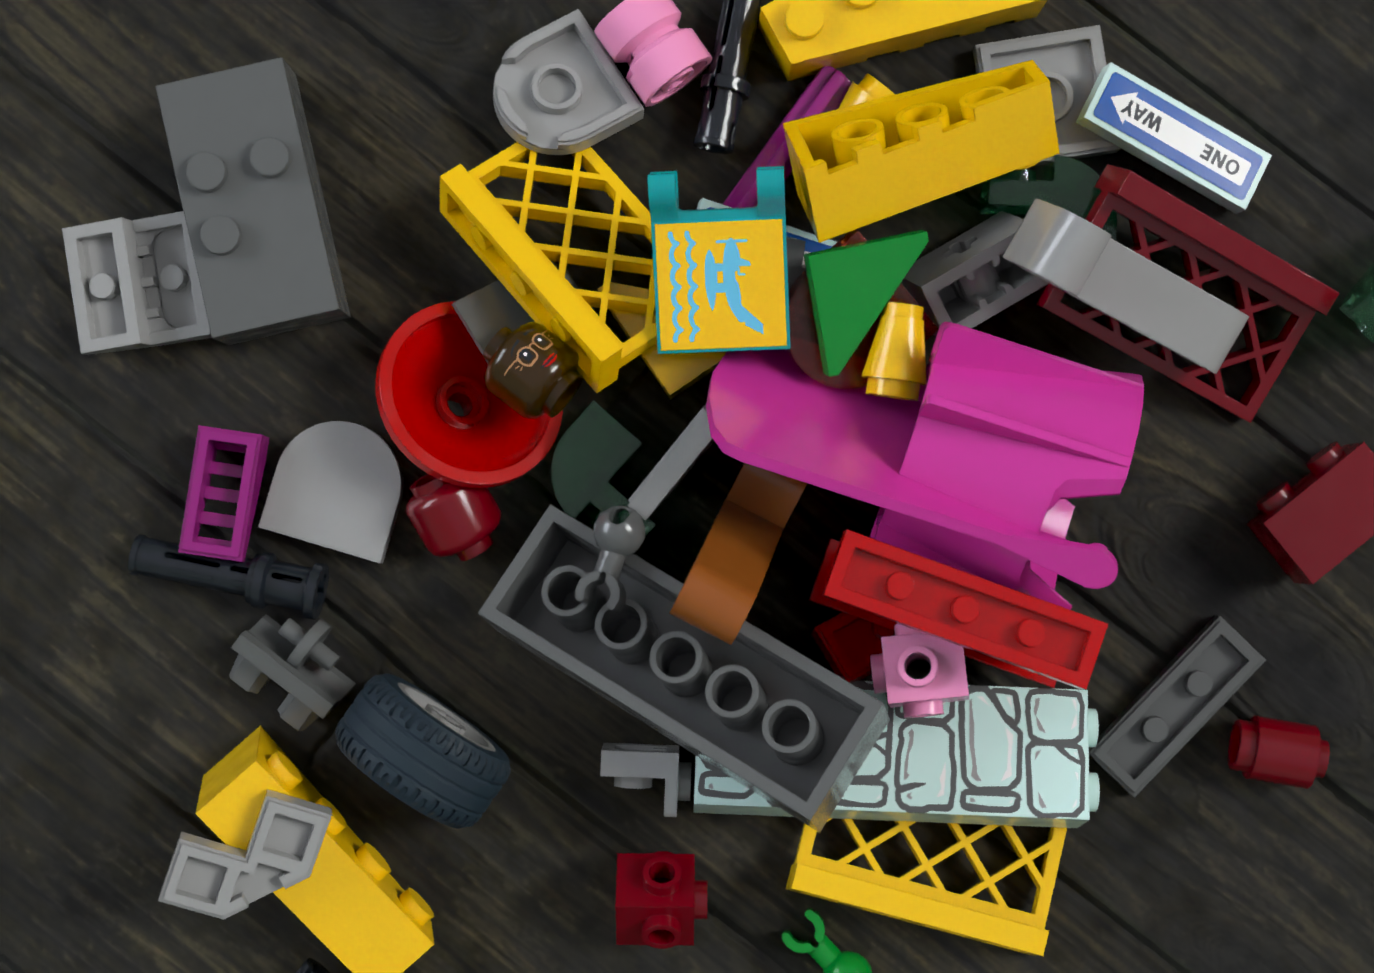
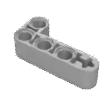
(1125, 285)

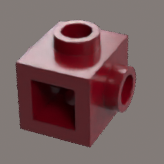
(658, 899)

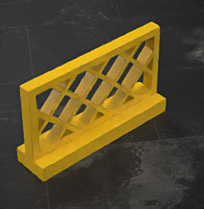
(527, 266)
(934, 905)

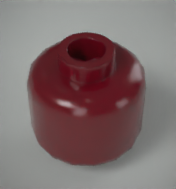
(452, 517)

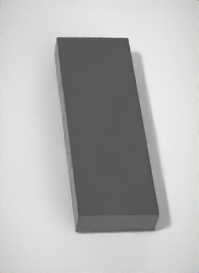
(1175, 705)

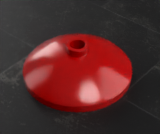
(438, 362)

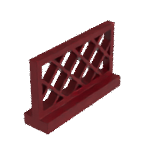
(1228, 256)

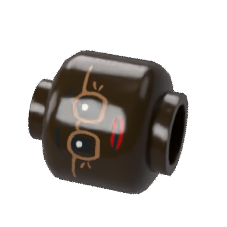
(531, 370)

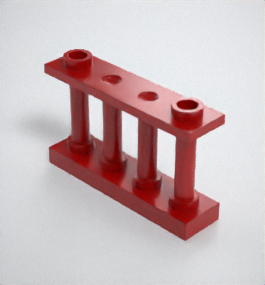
(958, 607)

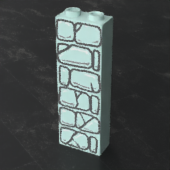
(985, 761)

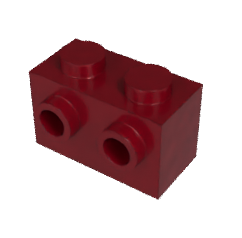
(1322, 515)

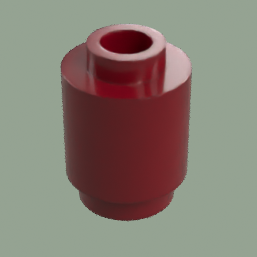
(1278, 751)

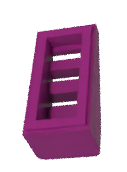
(203, 466)

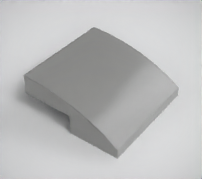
(134, 284)

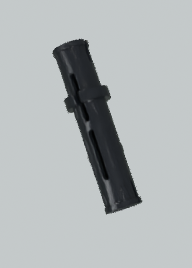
(727, 77)

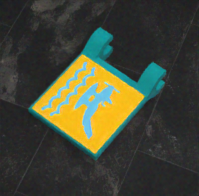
(720, 270)

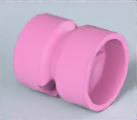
(654, 47)

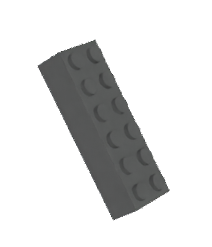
(738, 706)

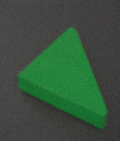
(852, 288)

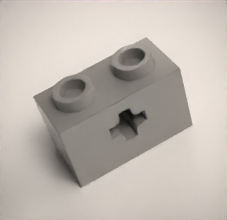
(969, 276)

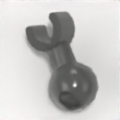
(615, 544)

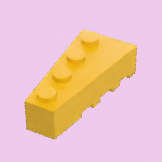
(847, 32)
(919, 146)
(350, 893)

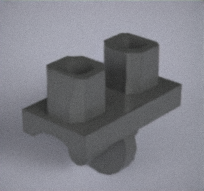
(295, 662)

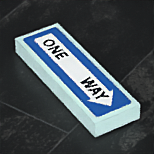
(1173, 138)

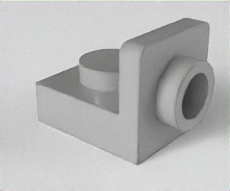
(638, 764)

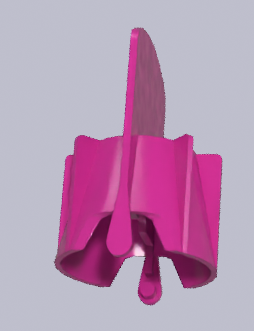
(965, 471)

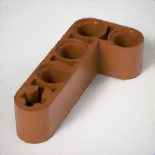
(737, 552)

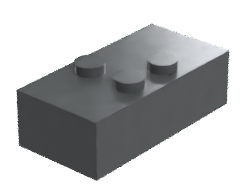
(253, 201)

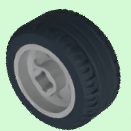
(422, 751)

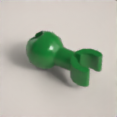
(826, 952)

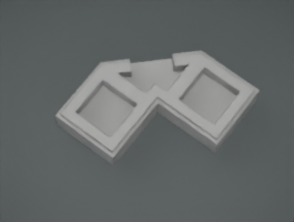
(226, 879)

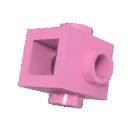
(919, 696)

